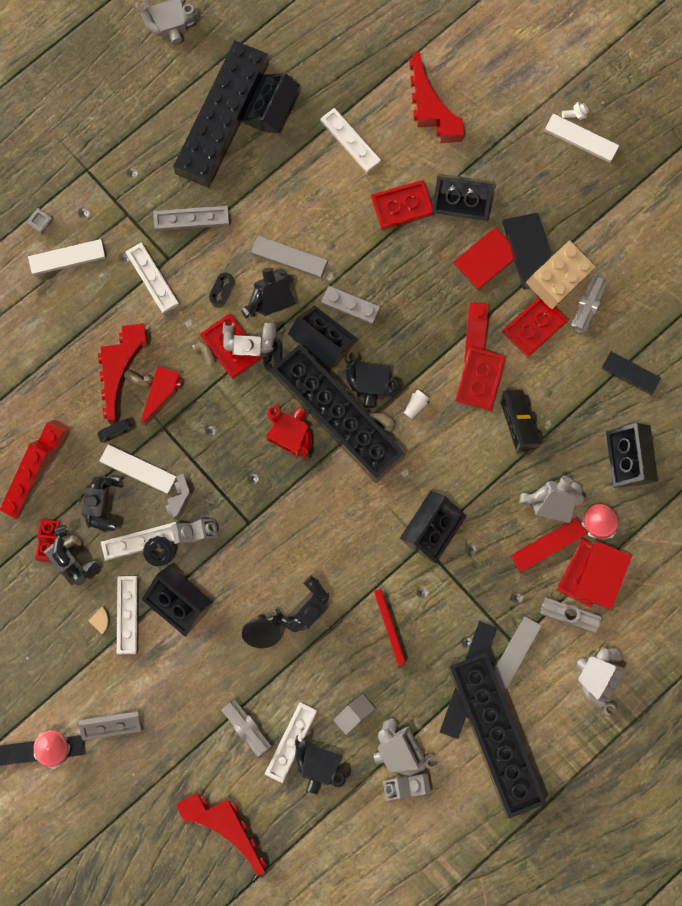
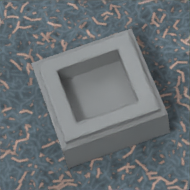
(39, 221)

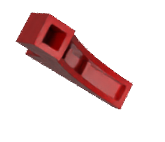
(430, 109)
(115, 362)
(33, 465)
(224, 821)

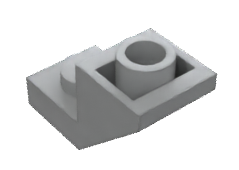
(178, 503)
(194, 532)
(406, 787)

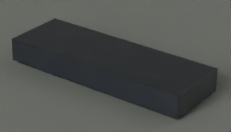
(631, 373)

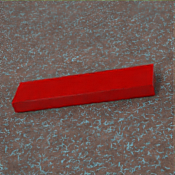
(548, 545)
(385, 615)

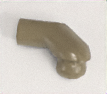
(205, 350)
(136, 380)
(384, 419)
(72, 541)

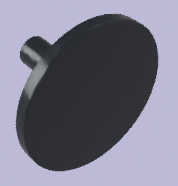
(261, 632)

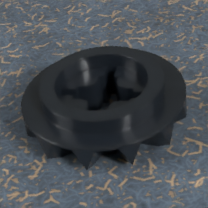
(152, 557)

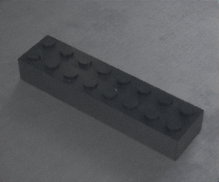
(221, 114)
(337, 413)
(496, 735)

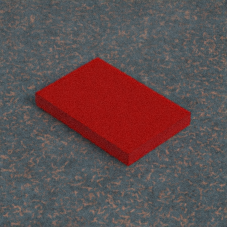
(402, 205)
(485, 258)
(534, 326)
(214, 338)
(480, 378)
(574, 571)
(603, 575)

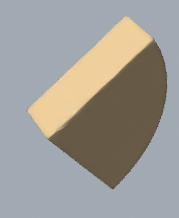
(100, 620)

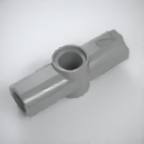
(588, 305)
(582, 618)
(246, 728)

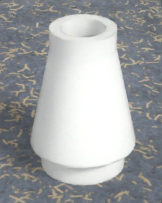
(416, 404)

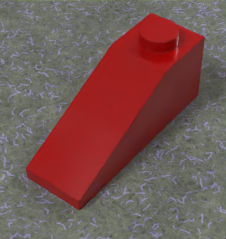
(476, 326)
(162, 390)

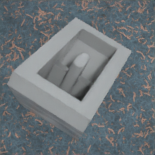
(354, 714)

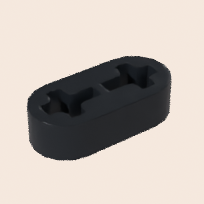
(225, 292)
(276, 354)
(115, 430)

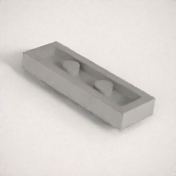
(350, 305)
(110, 726)

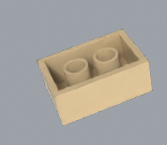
(560, 274)

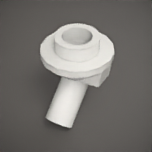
(580, 111)

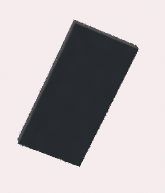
(527, 244)

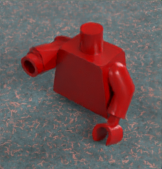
(289, 431)

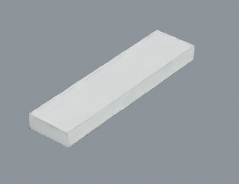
(581, 138)
(350, 140)
(66, 257)
(152, 278)
(138, 469)
(134, 542)
(127, 615)
(285, 752)

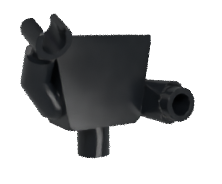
(270, 293)
(370, 381)
(96, 502)
(66, 563)
(308, 609)
(318, 766)

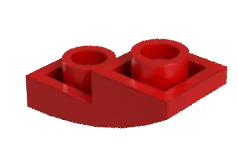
(46, 538)

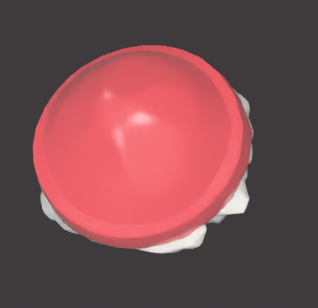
(600, 521)
(51, 748)

